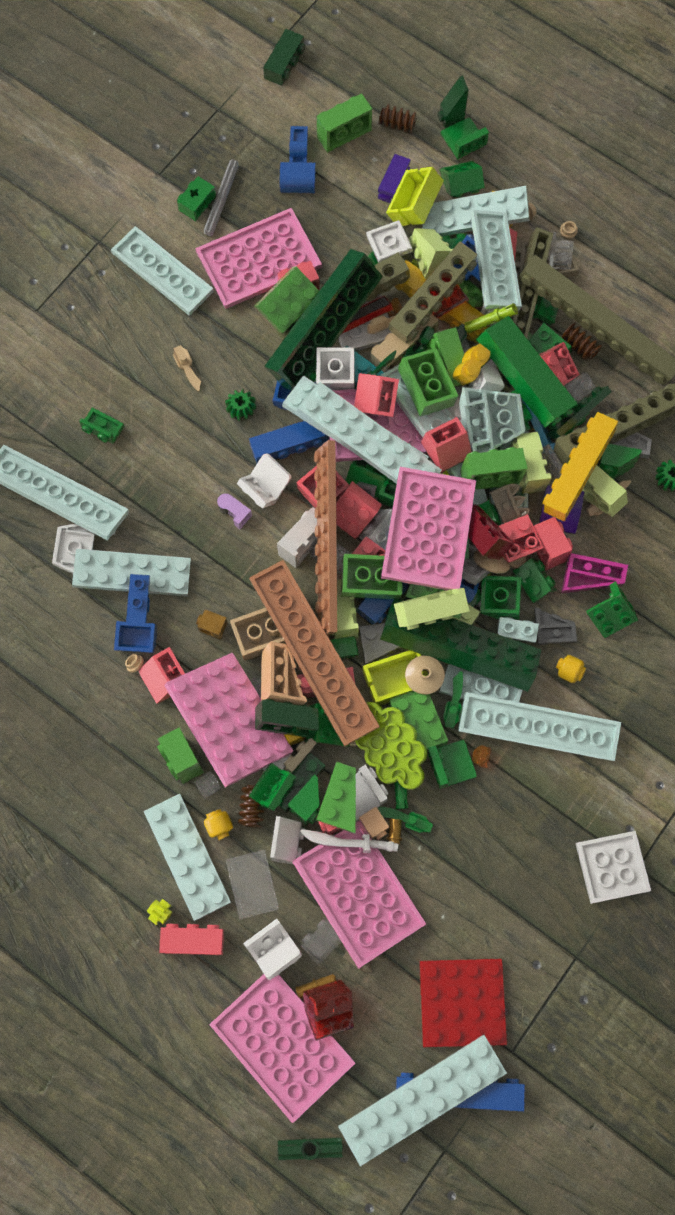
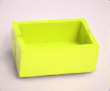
(415, 196)
(387, 677)

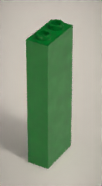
(527, 372)

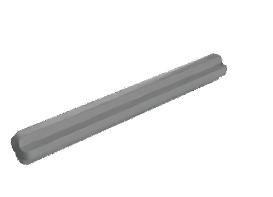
(221, 197)

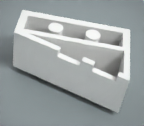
(297, 540)

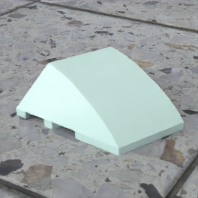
(490, 417)

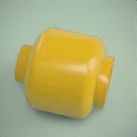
(571, 669)
(218, 824)

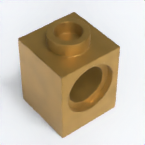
(212, 624)

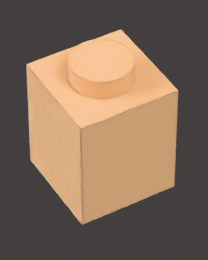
(374, 824)

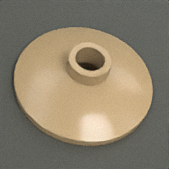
(491, 565)
(424, 684)

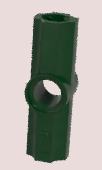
(325, 1148)

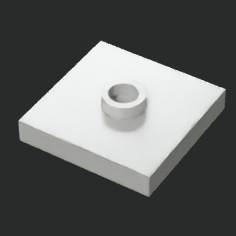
(389, 241)

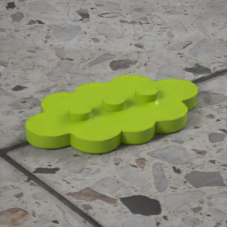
(394, 748)

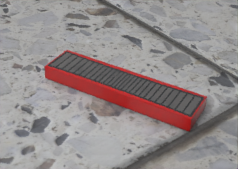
(369, 311)

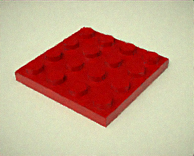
(462, 1002)

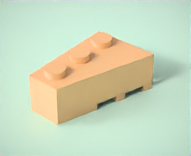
(279, 675)

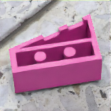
(591, 573)

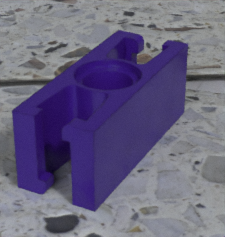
(393, 177)

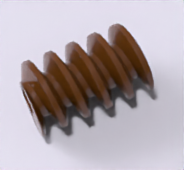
(397, 119)
(581, 343)
(250, 809)

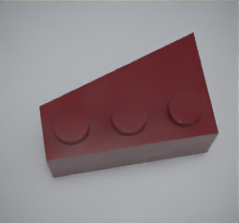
(487, 535)

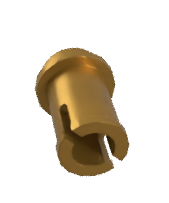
(395, 831)

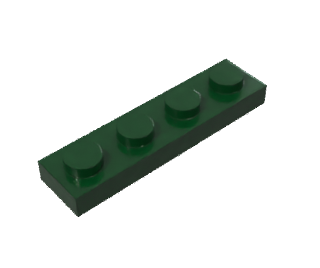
(584, 407)

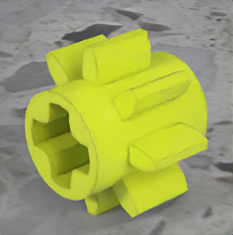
(159, 911)

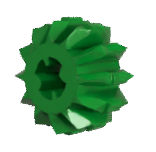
(234, 401)
(663, 477)

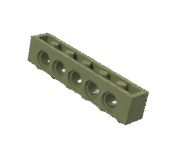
(459, 255)

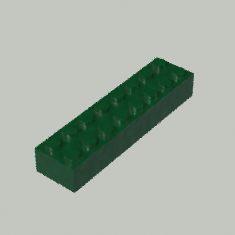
(324, 319)
(467, 648)

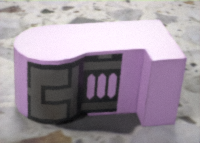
(229, 505)

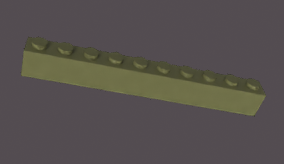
(538, 245)
(598, 320)

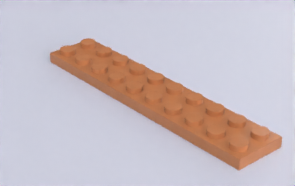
(326, 537)
(314, 653)

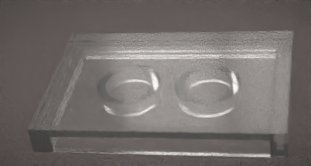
(252, 884)

